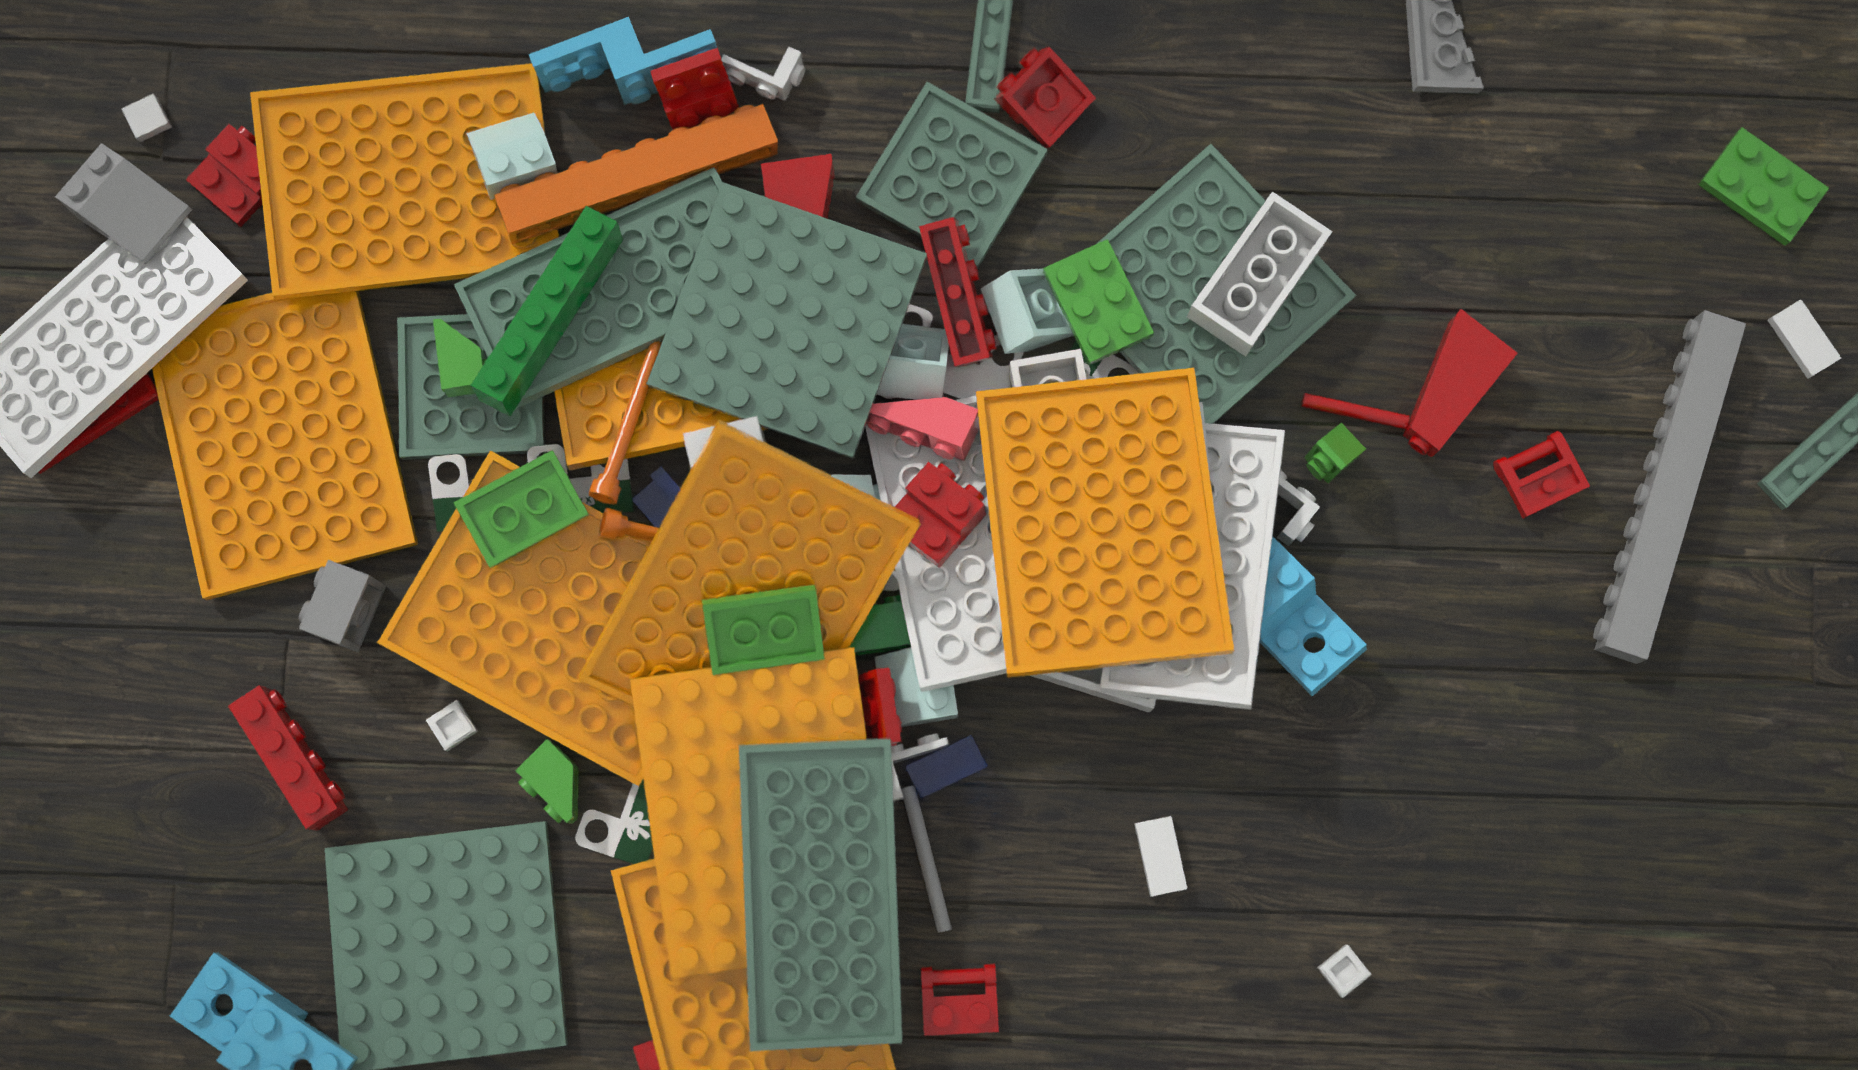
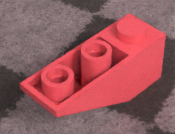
(933, 422)

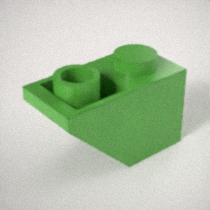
(1333, 453)
(554, 778)

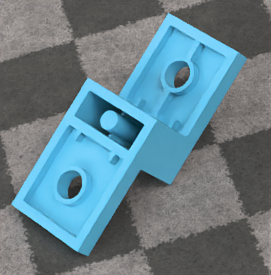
(614, 48)
(1296, 614)
(262, 1027)

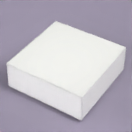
(146, 118)
(451, 725)
(1344, 971)

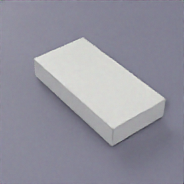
(1804, 339)
(1160, 856)

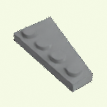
(1438, 49)

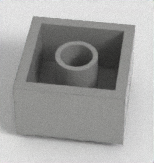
(341, 605)

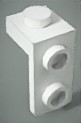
(787, 74)
(1303, 501)
(925, 745)

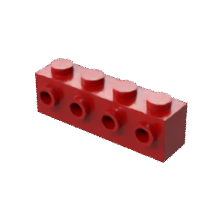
(956, 293)
(288, 757)

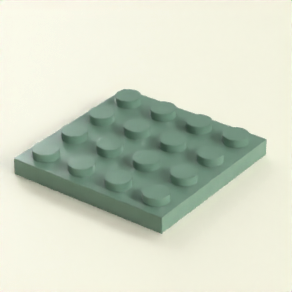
(950, 165)
(459, 425)

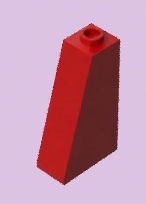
(801, 183)
(1459, 377)

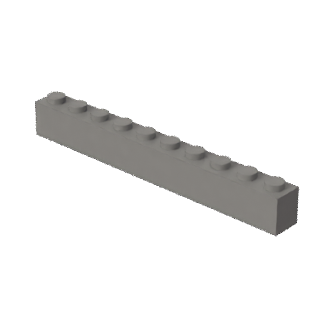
(1669, 487)

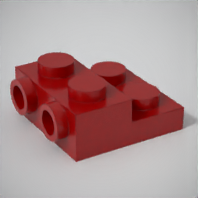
(695, 89)
(1044, 95)
(231, 174)
(944, 511)
(878, 705)

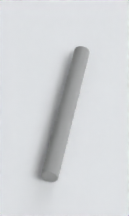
(926, 859)

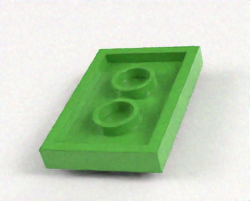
(1763, 186)
(1098, 302)
(521, 509)
(763, 629)

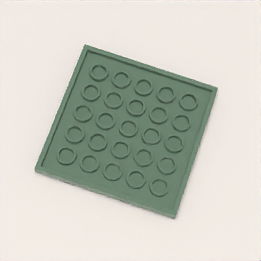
(1170, 255)
(787, 320)
(446, 946)

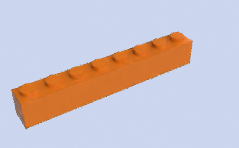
(636, 173)

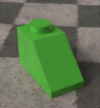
(457, 360)

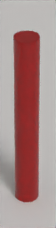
(1355, 411)

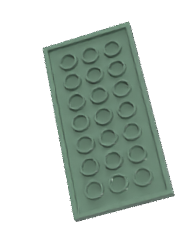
(629, 300)
(820, 894)

